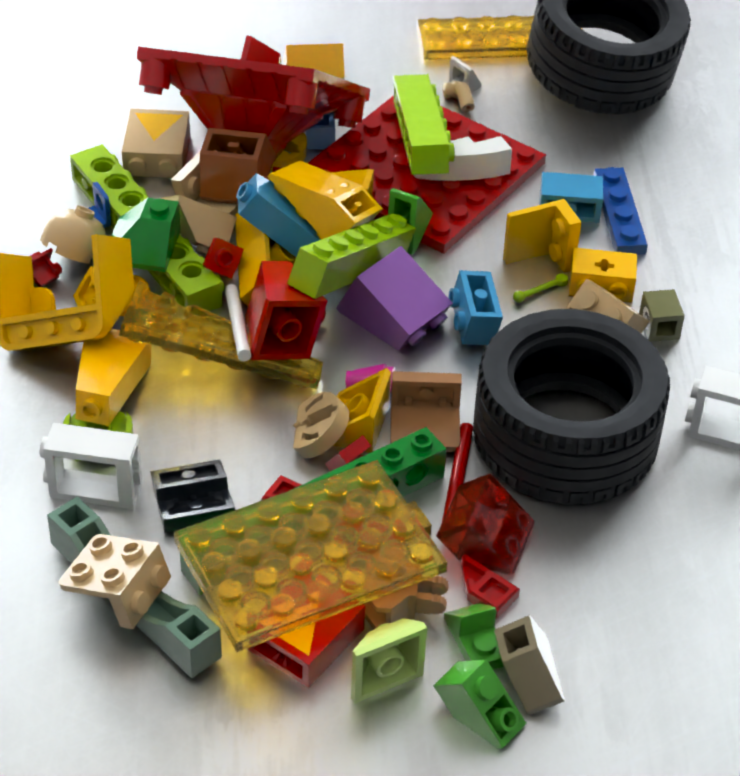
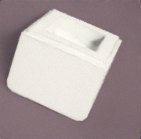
(461, 72)

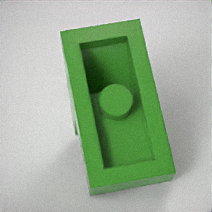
(475, 633)

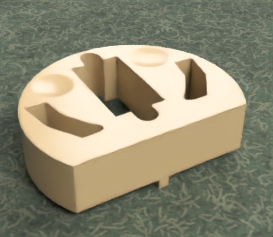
(319, 424)

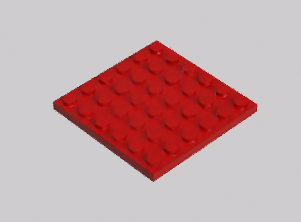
(454, 204)

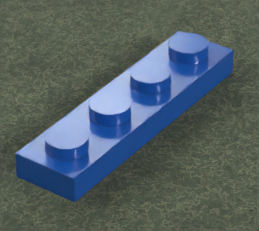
(621, 212)

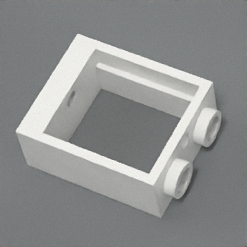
(708, 427)
(93, 446)

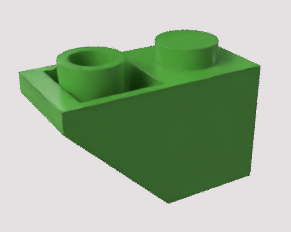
(480, 701)

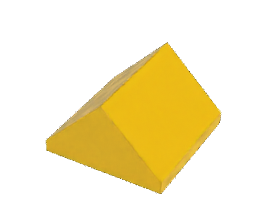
(367, 408)

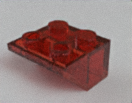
(486, 525)

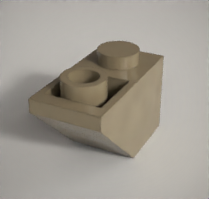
(529, 664)

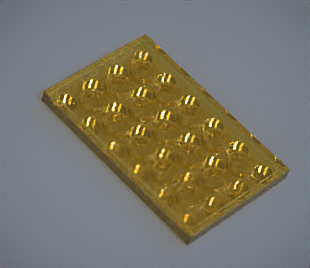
(308, 554)

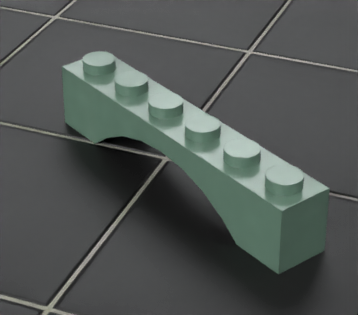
(173, 626)

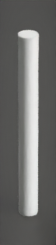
(238, 323)

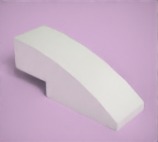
(476, 160)

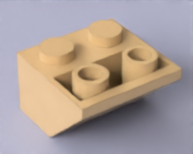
(597, 299)

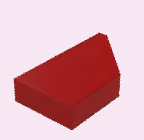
(486, 586)

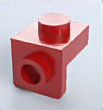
(223, 258)

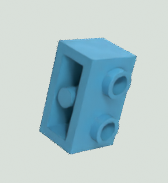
(475, 307)

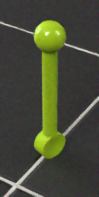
(560, 280)

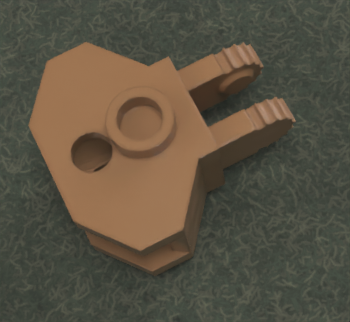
(418, 598)

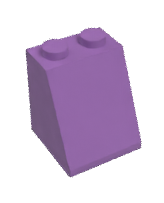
(395, 300)

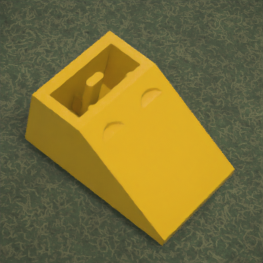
(324, 199)

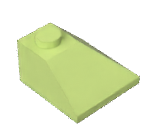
(388, 658)

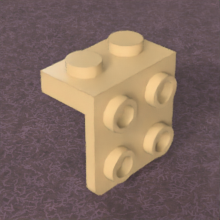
(121, 570)

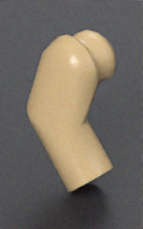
(461, 92)

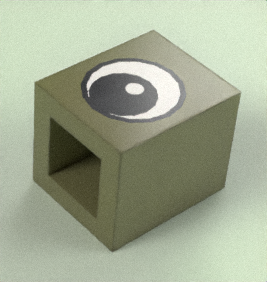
(664, 313)

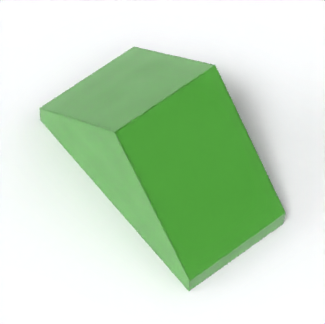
(414, 211)

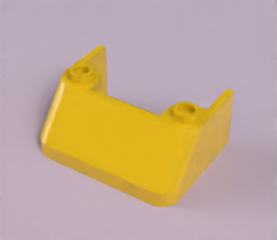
(30, 313)

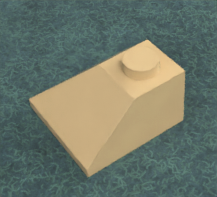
(202, 223)

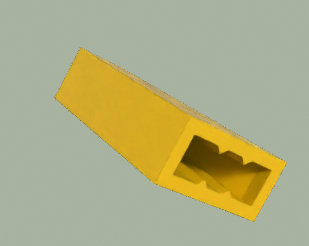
(108, 376)

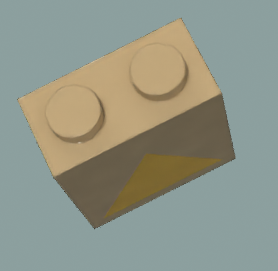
(156, 142)

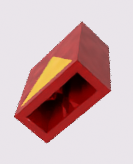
(313, 648)

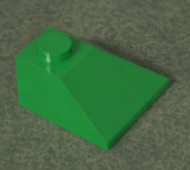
(153, 232)

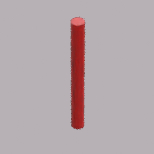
(459, 463)

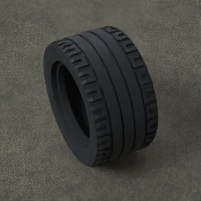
(604, 73)
(562, 457)

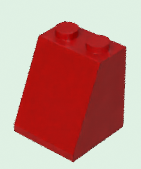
(279, 317)

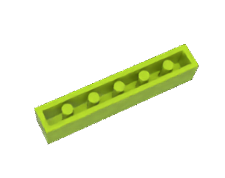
(422, 125)
(344, 256)

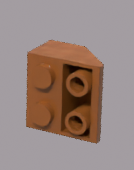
(230, 160)

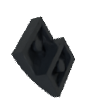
(191, 494)

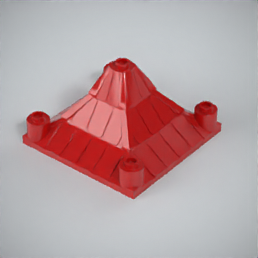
(252, 93)

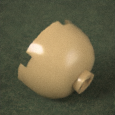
(72, 233)

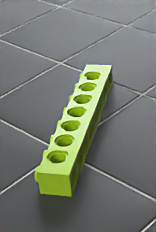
(185, 272)

